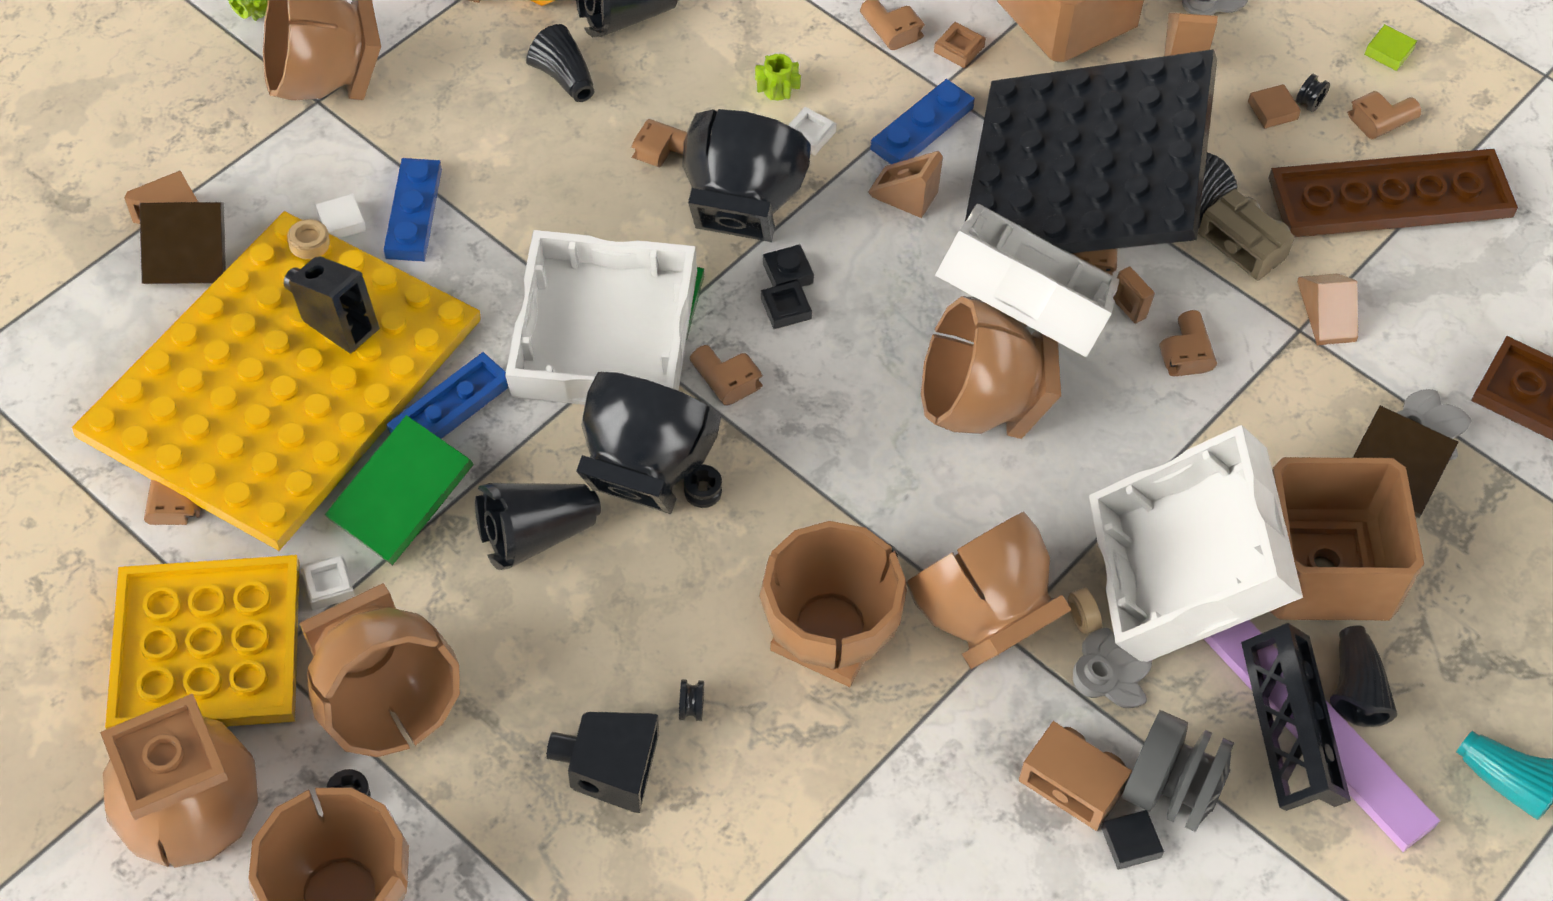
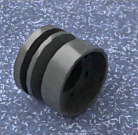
(1178, 771)

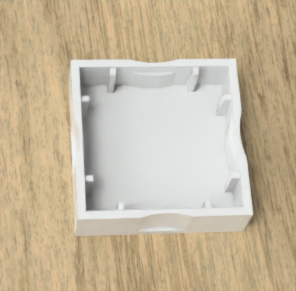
(1030, 279)
(599, 310)
(1194, 546)

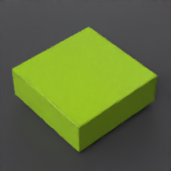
(1390, 47)

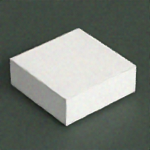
(814, 127)
(341, 216)
(327, 582)

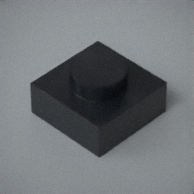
(788, 266)

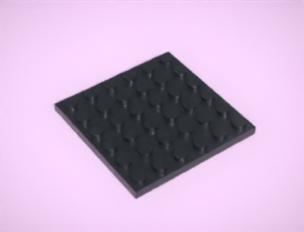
(1099, 152)

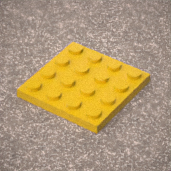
(207, 632)

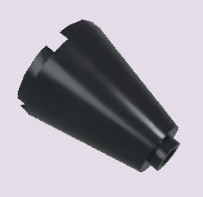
(613, 15)
(531, 517)

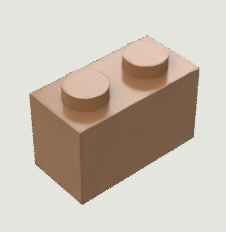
(1075, 775)

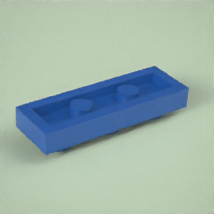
(922, 123)
(412, 209)
(457, 397)

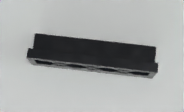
(1310, 715)

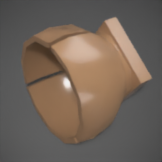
(319, 47)
(995, 380)
(991, 590)
(832, 598)
(377, 663)
(177, 784)
(338, 856)

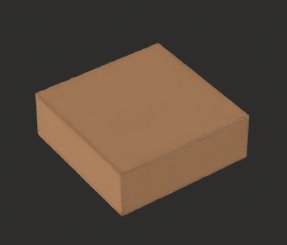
(959, 44)
(1274, 106)
(1133, 295)

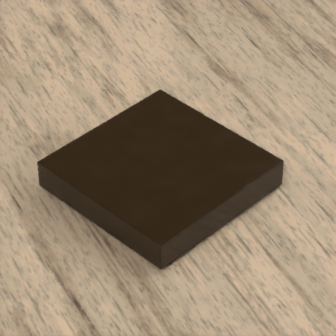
(182, 242)
(1412, 445)

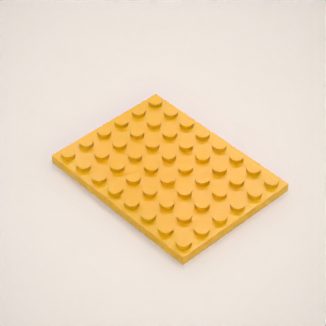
(257, 405)

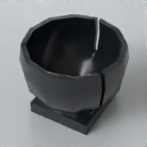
(742, 171)
(643, 438)

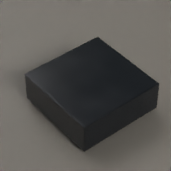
(786, 304)
(1132, 839)

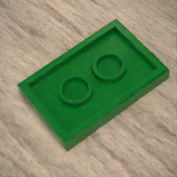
(399, 489)

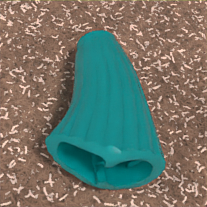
(1515, 775)

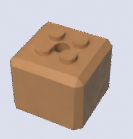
(1073, 26)
(1362, 522)

